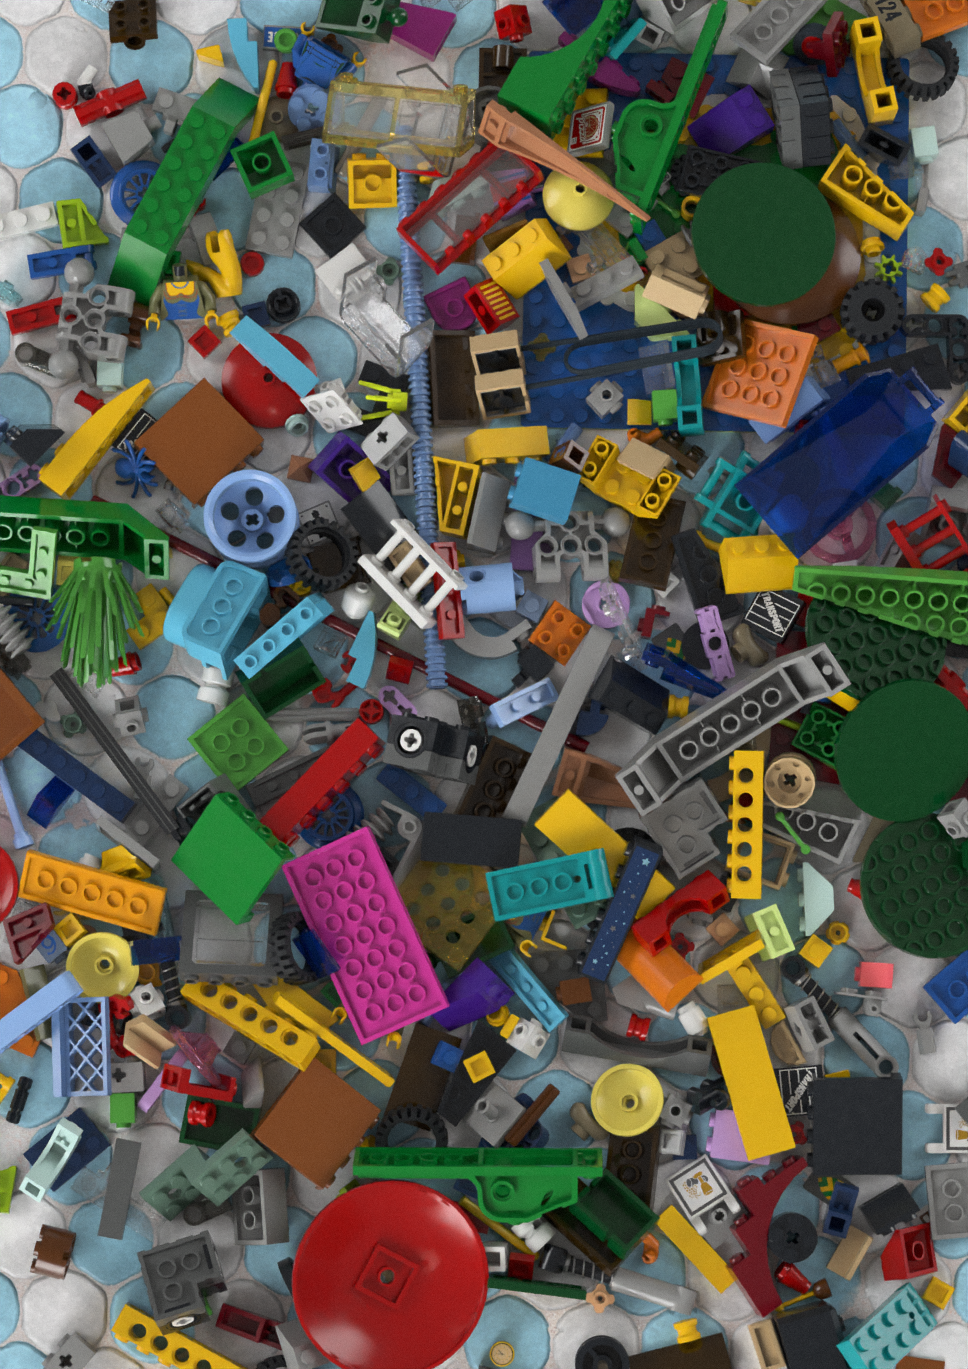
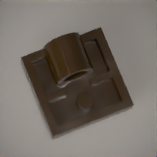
(133, 22)
(497, 64)
(733, 337)
(688, 457)

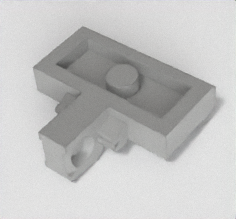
(173, 108)

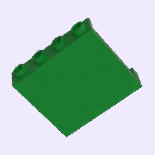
(231, 856)

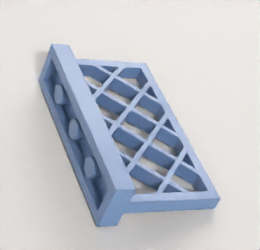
(65, 1047)

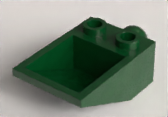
(362, 18)
(494, 943)

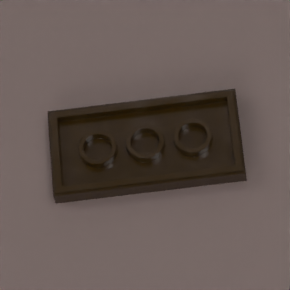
(650, 547)

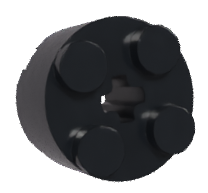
(805, 1240)

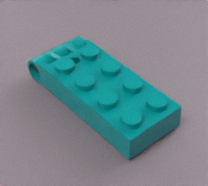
(549, 885)
(889, 1331)

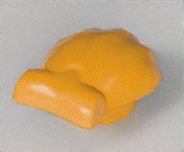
(150, 974)

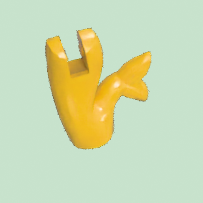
(223, 254)

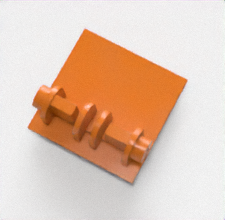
(559, 633)

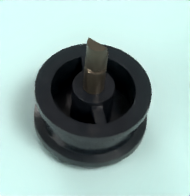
(601, 1353)

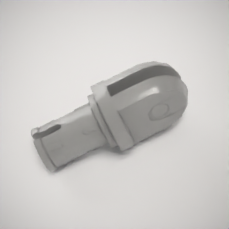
(324, 732)

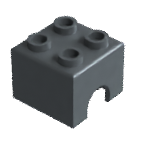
(197, 803)

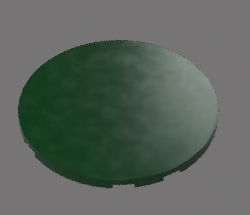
(763, 234)
(872, 649)
(903, 750)
(917, 888)

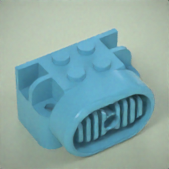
(217, 613)

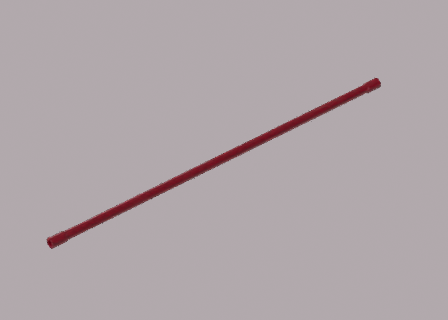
(572, 740)

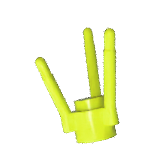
(395, 400)

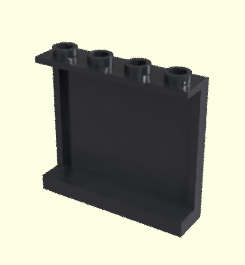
(855, 1125)

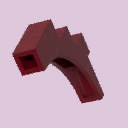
(759, 1199)

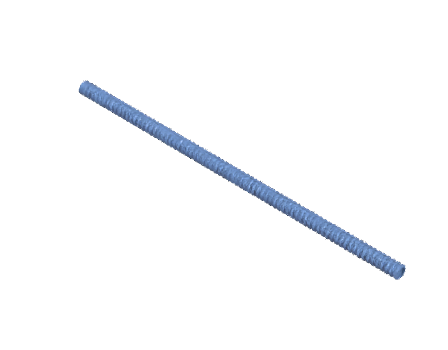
(421, 424)

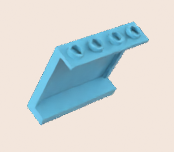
(293, 625)

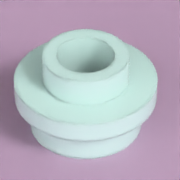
(297, 425)

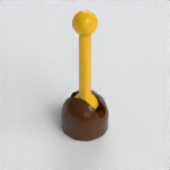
(820, 1290)

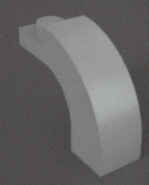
(491, 647)

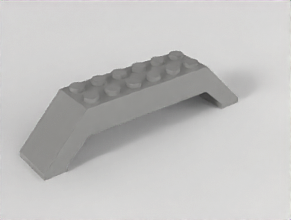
(729, 723)

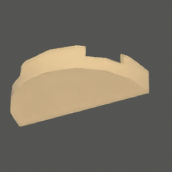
(785, 1046)

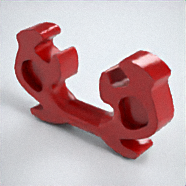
(324, 694)
(118, 1006)

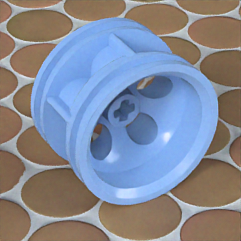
(233, 491)

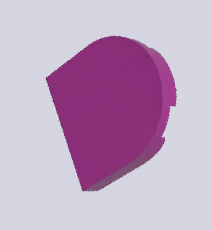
(449, 306)

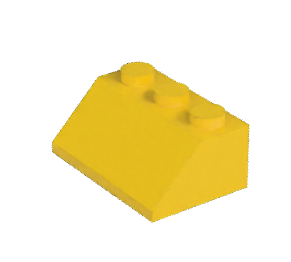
(517, 260)
(756, 564)

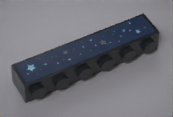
(619, 911)

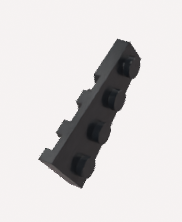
(926, 360)
(703, 576)
(461, 1090)

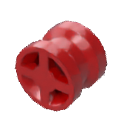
(65, 101)
(371, 707)
(638, 1027)
(201, 1113)

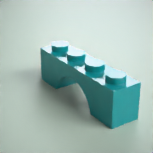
(688, 389)

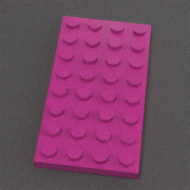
(368, 931)

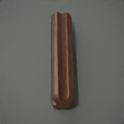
(532, 1114)

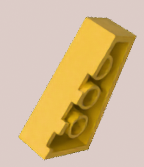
(864, 194)

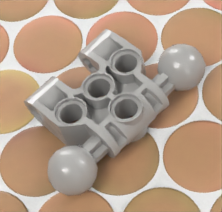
(110, 346)
(547, 566)

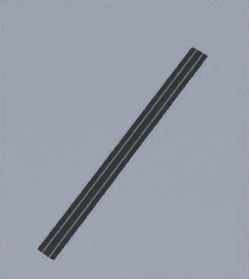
(114, 751)

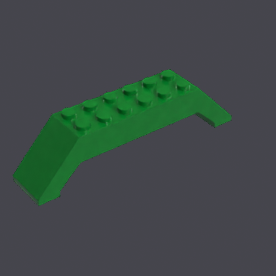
(180, 187)
(87, 531)

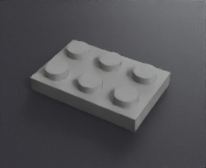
(947, 1200)

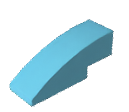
(245, 52)
(364, 651)

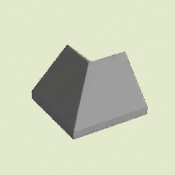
(750, 71)

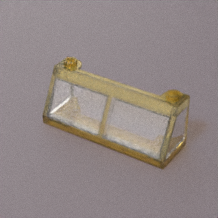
(378, 113)

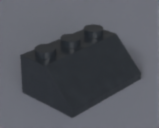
(31, 440)
(631, 695)

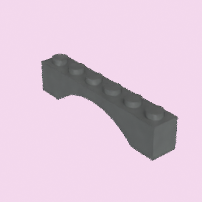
(683, 1055)

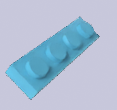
(530, 989)

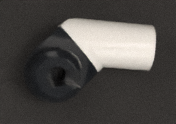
(85, 83)

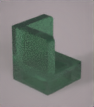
(886, 496)

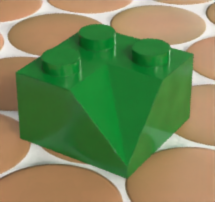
(262, 165)

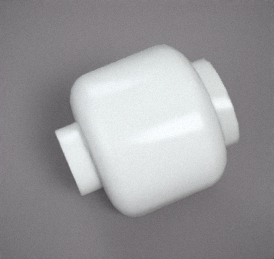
(358, 600)

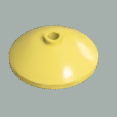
(575, 209)
(93, 977)
(616, 1089)

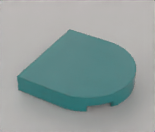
(624, 38)

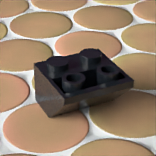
(889, 1209)

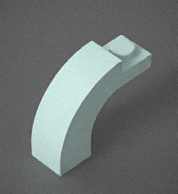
(52, 1160)

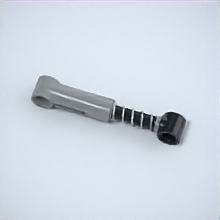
(841, 1019)
(622, 1280)

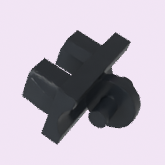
(709, 1096)

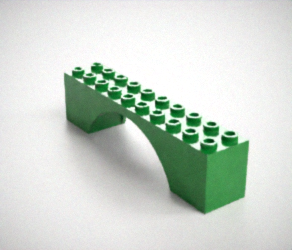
(547, 85)

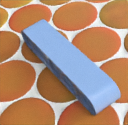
(38, 1009)

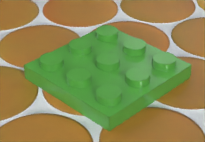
(238, 743)

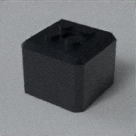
(810, 1336)

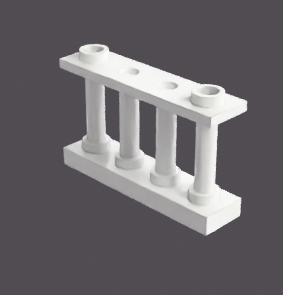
(391, 580)

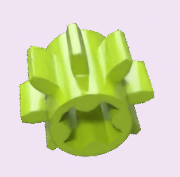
(894, 269)

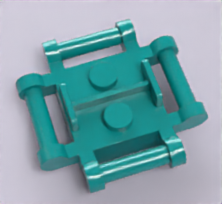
(729, 500)

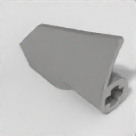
(634, 996)

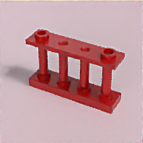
(914, 551)

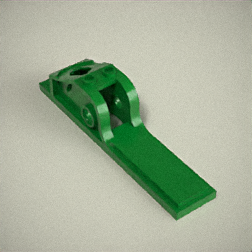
(654, 151)
(507, 1180)

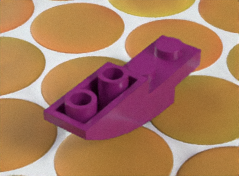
(608, 74)

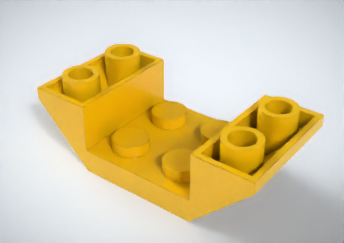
(623, 485)

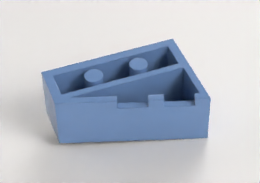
(808, 399)

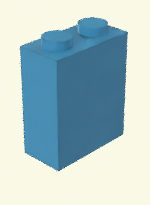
(543, 490)

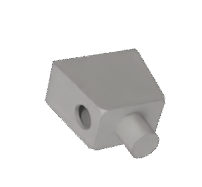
(131, 135)

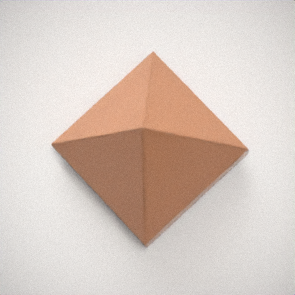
(299, 469)

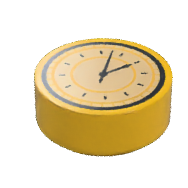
(502, 1353)

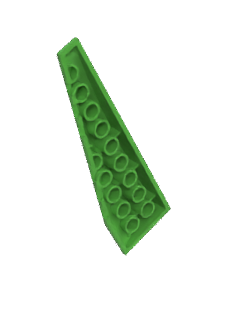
(904, 596)

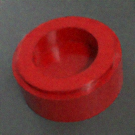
(252, 264)

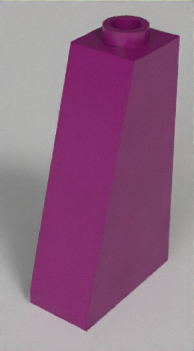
(424, 30)

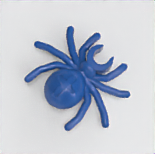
(133, 469)

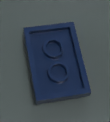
(89, 1147)

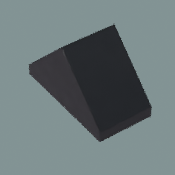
(883, 146)

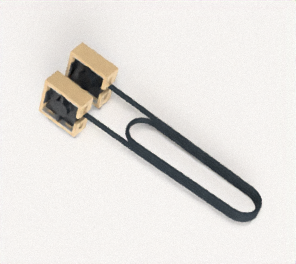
(502, 368)

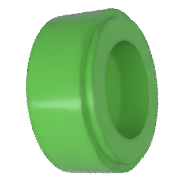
(285, 40)

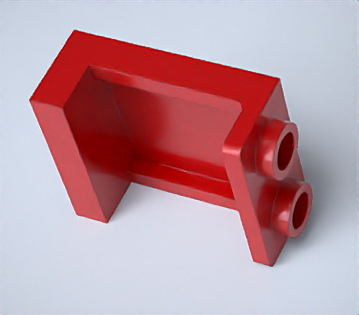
(177, 1080)

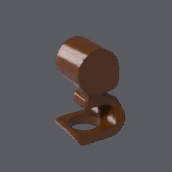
(137, 322)
(271, 613)

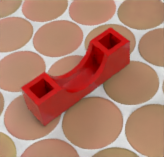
(702, 894)

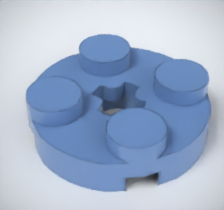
(299, 102)

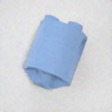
(490, 588)

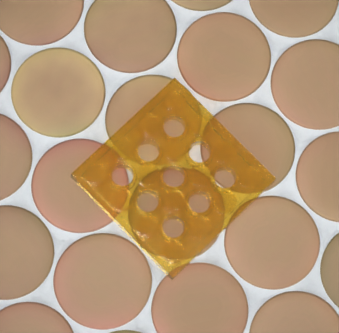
(470, 934)

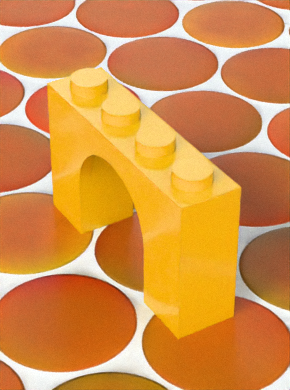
(878, 99)

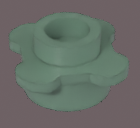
(382, 270)
(69, 730)

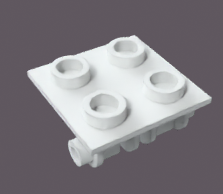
(333, 270)
(333, 408)

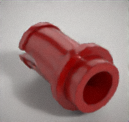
(89, 402)

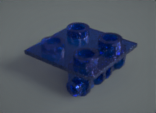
(574, 14)

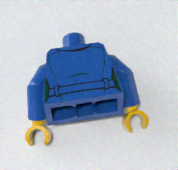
(319, 62)

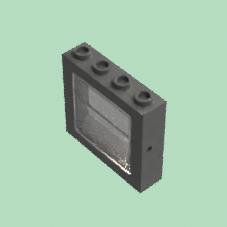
(225, 952)

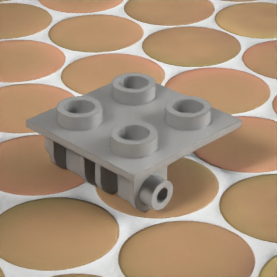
(871, 1002)

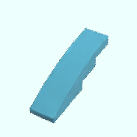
(274, 356)

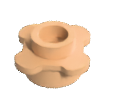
(606, 1298)

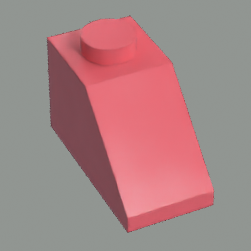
(874, 975)

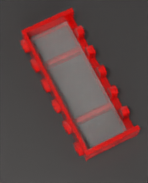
(468, 205)

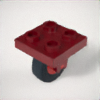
(824, 44)

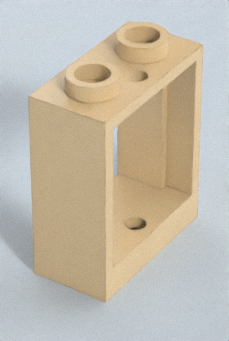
(677, 291)
(789, 857)

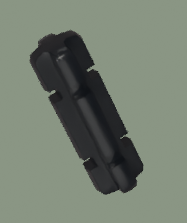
(19, 1100)

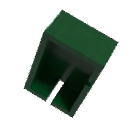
(282, 680)
(228, 1121)
(614, 1214)

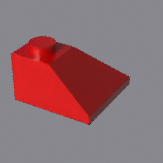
(909, 1253)

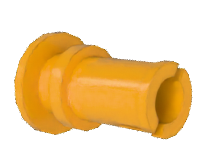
(851, 358)

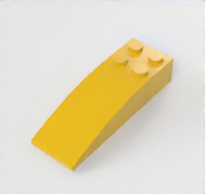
(92, 440)

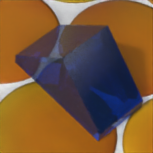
(50, 802)

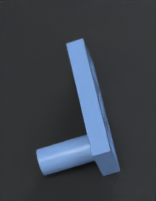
(521, 704)

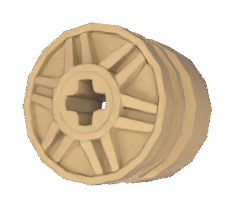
(788, 793)

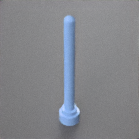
(21, 838)

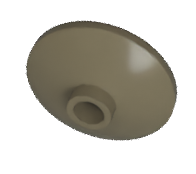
(281, 127)

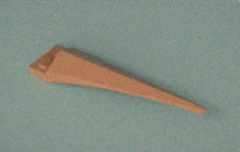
(520, 137)
(593, 780)

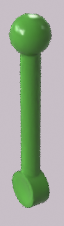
(675, 212)
(805, 849)

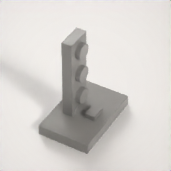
(590, 290)
(144, 824)

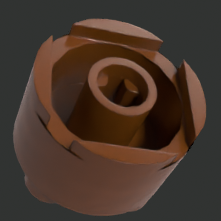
(53, 1252)

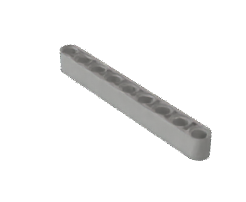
(559, 724)

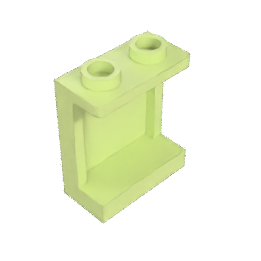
(772, 930)

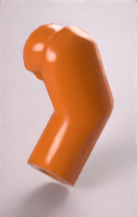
(647, 438)
(650, 1249)

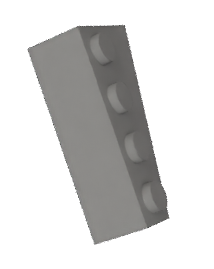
(824, 833)

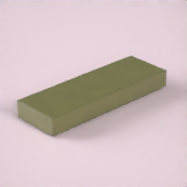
(33, 980)

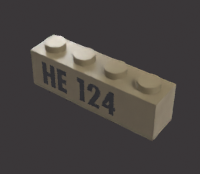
(896, 25)

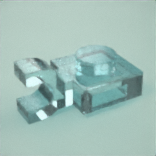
(8, 294)

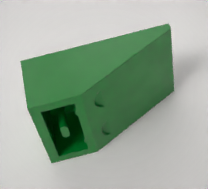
(819, 734)

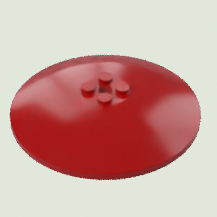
(434, 1285)

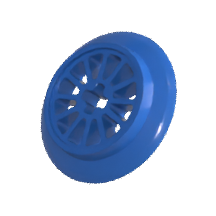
(119, 182)
(49, 641)
(356, 814)

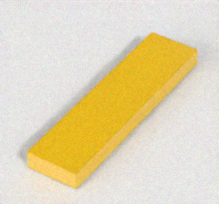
(695, 1248)

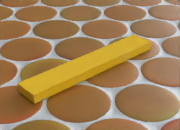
(333, 1039)

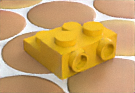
(371, 182)

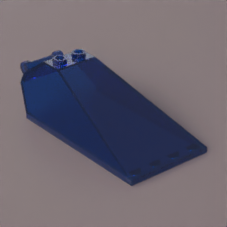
(841, 457)

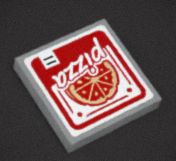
(590, 129)

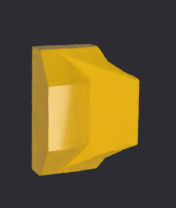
(122, 862)

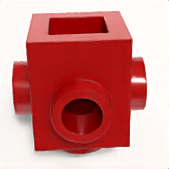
(513, 23)

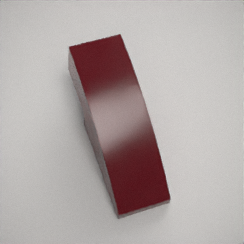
(249, 1325)

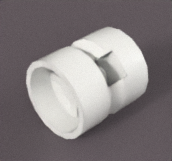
(215, 687)
(535, 1232)

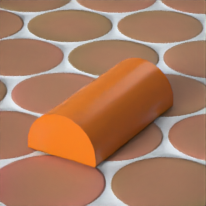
(664, 976)

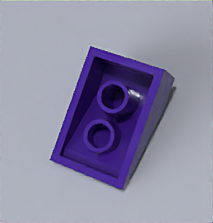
(732, 123)
(333, 466)
(473, 996)

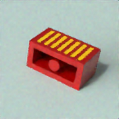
(491, 306)

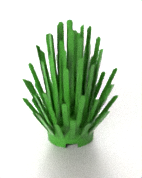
(95, 618)

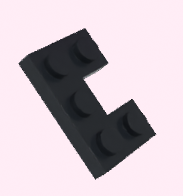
(378, 375)

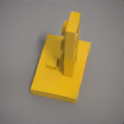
(746, 976)

